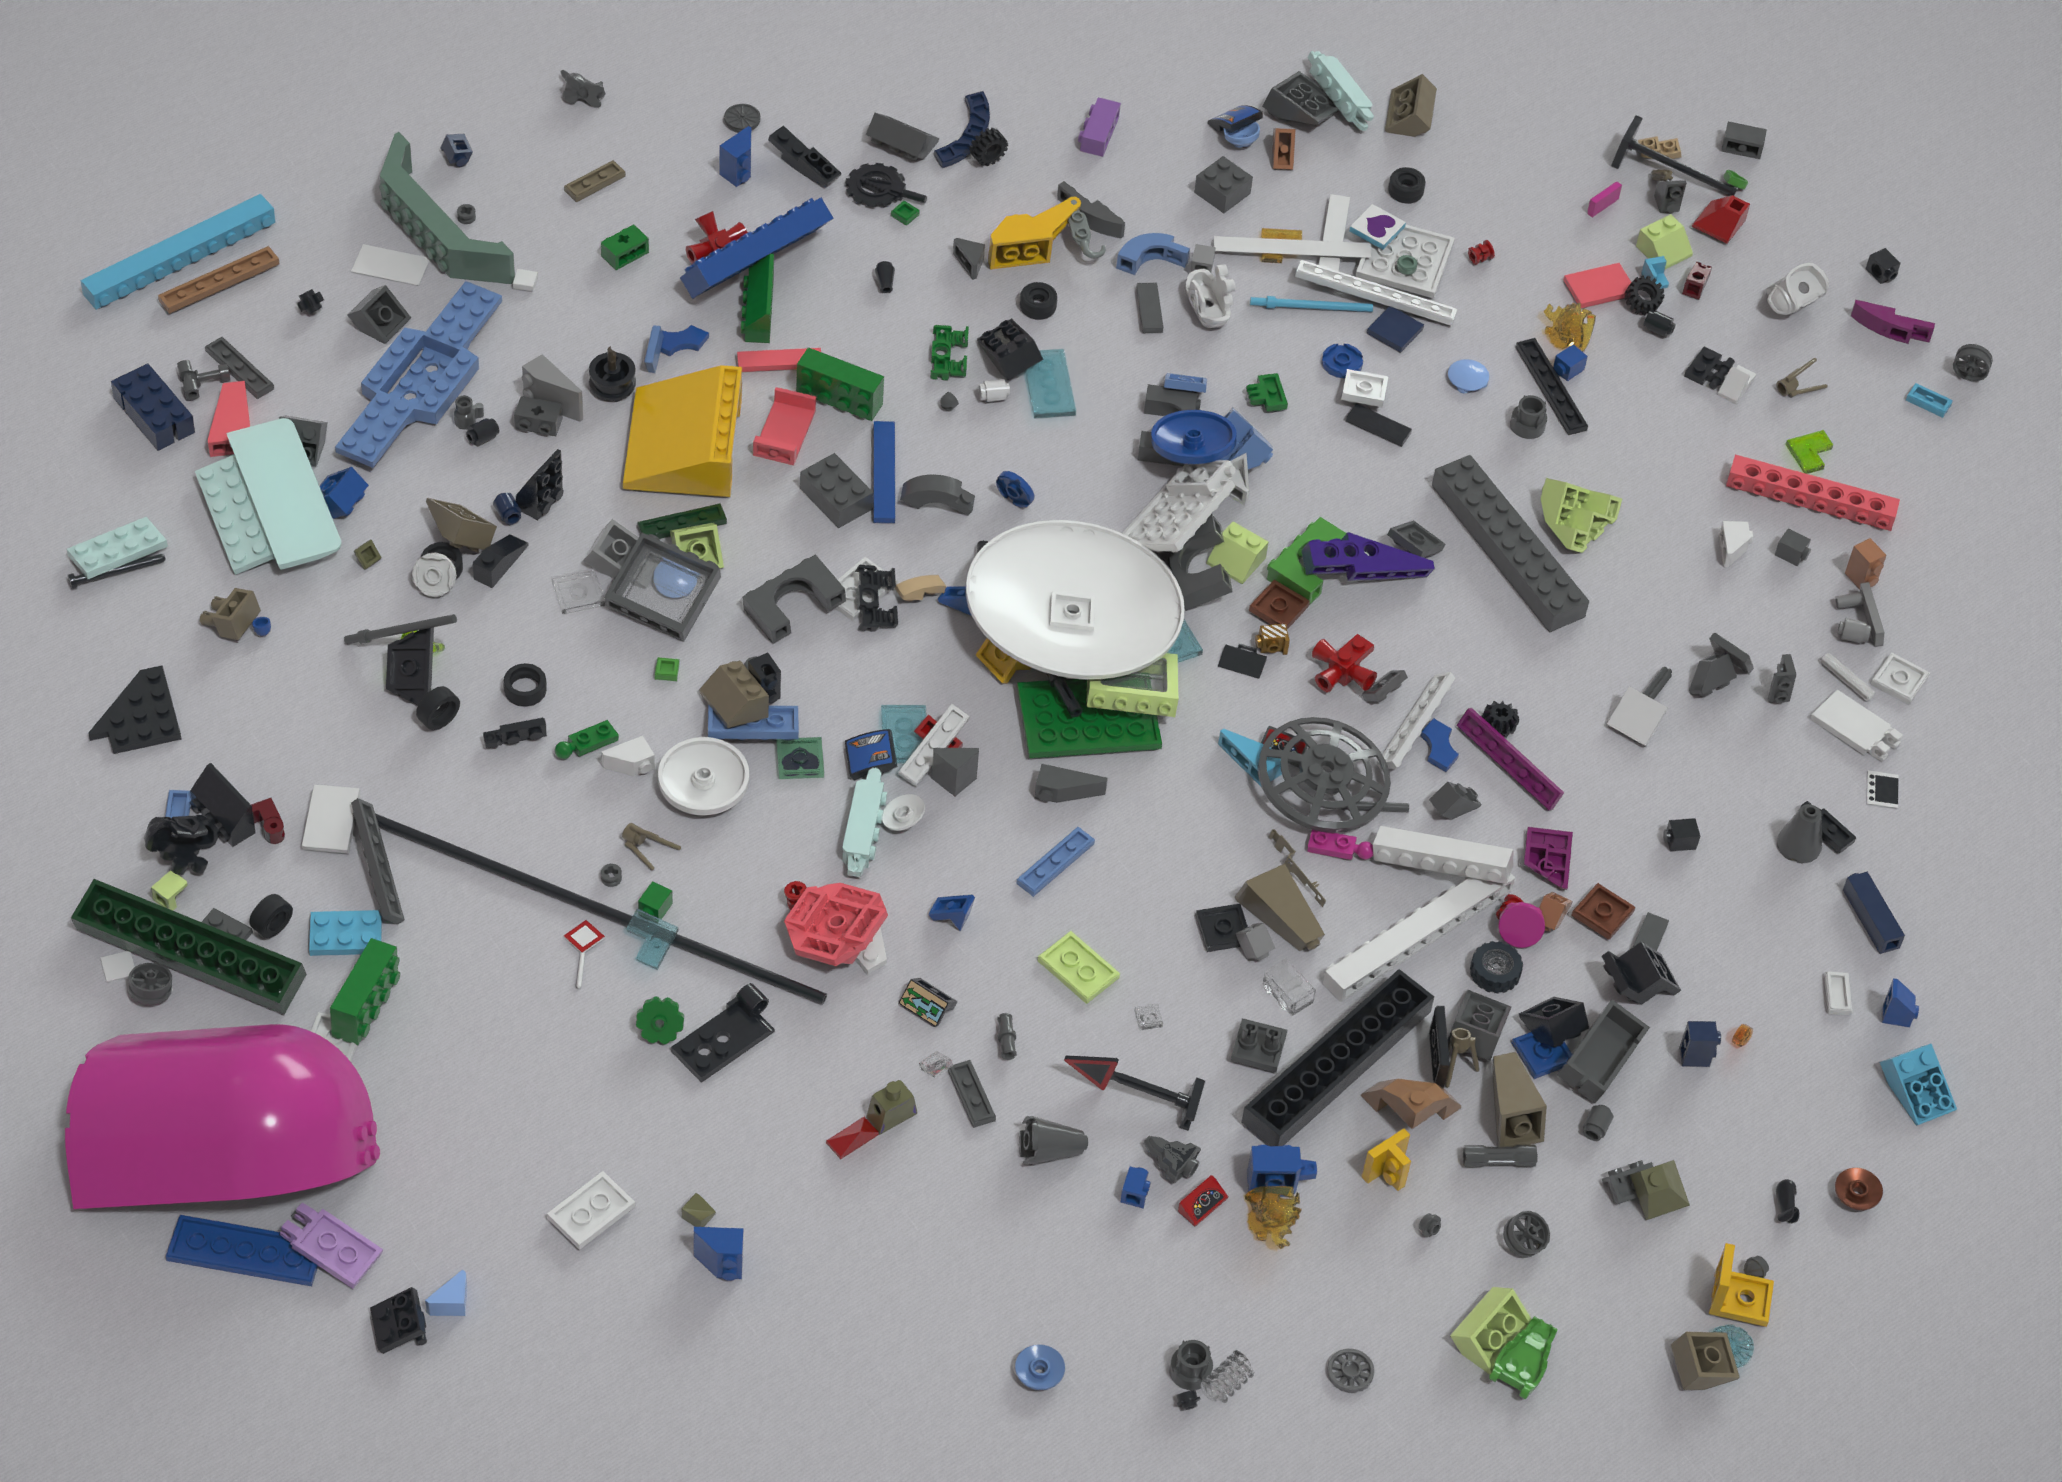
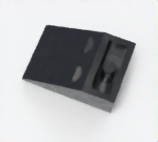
(1010, 348)
(542, 488)

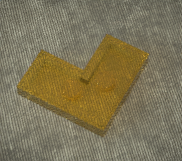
(1278, 234)

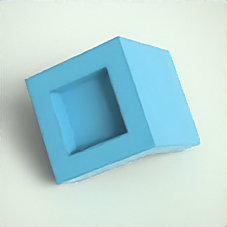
(1655, 268)

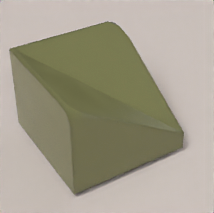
(697, 1211)

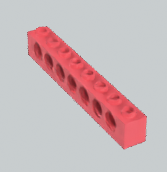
(1813, 492)

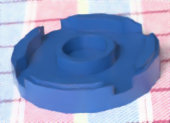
(1339, 358)
(1015, 488)

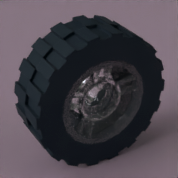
(1496, 955)

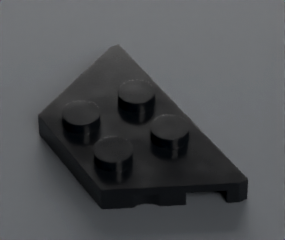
(411, 665)

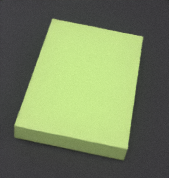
(1078, 967)

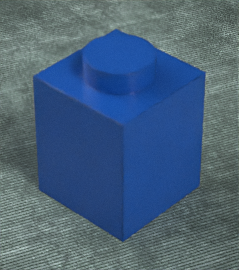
(1570, 362)

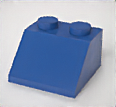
(736, 158)
(342, 491)
(720, 1251)

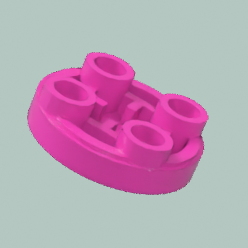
(1521, 924)

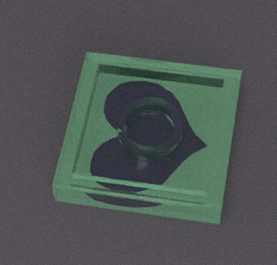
(800, 758)

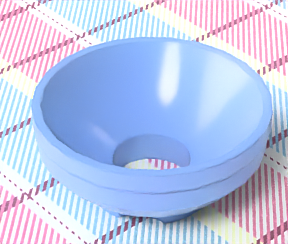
(1243, 137)

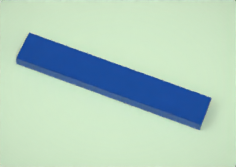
(884, 472)

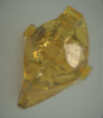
(1569, 326)
(1273, 1213)

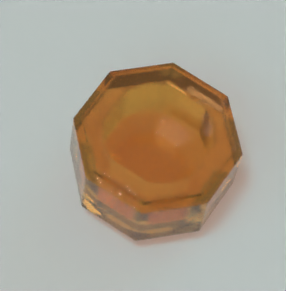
(1742, 1035)

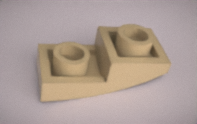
(1667, 147)
(915, 587)

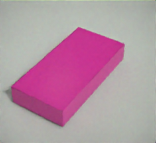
(1604, 199)

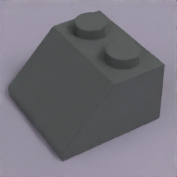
(379, 315)

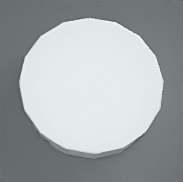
(434, 574)

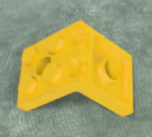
(1731, 1285)

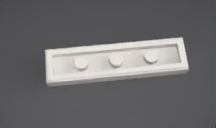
(939, 737)

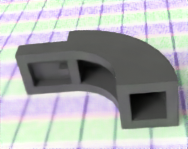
(937, 489)

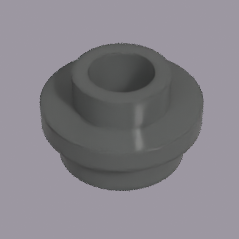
(1430, 1224)

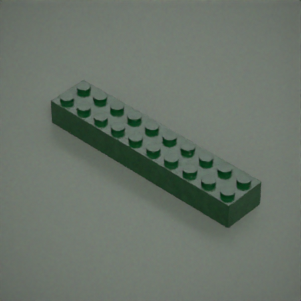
(189, 946)

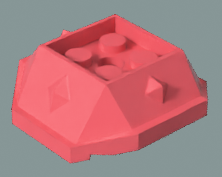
(834, 922)

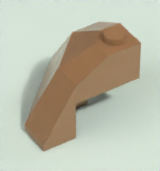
(1411, 1100)

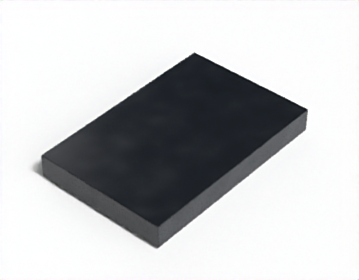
(1439, 1046)

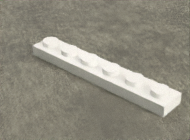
(1417, 719)

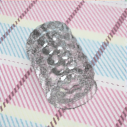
(1227, 1377)

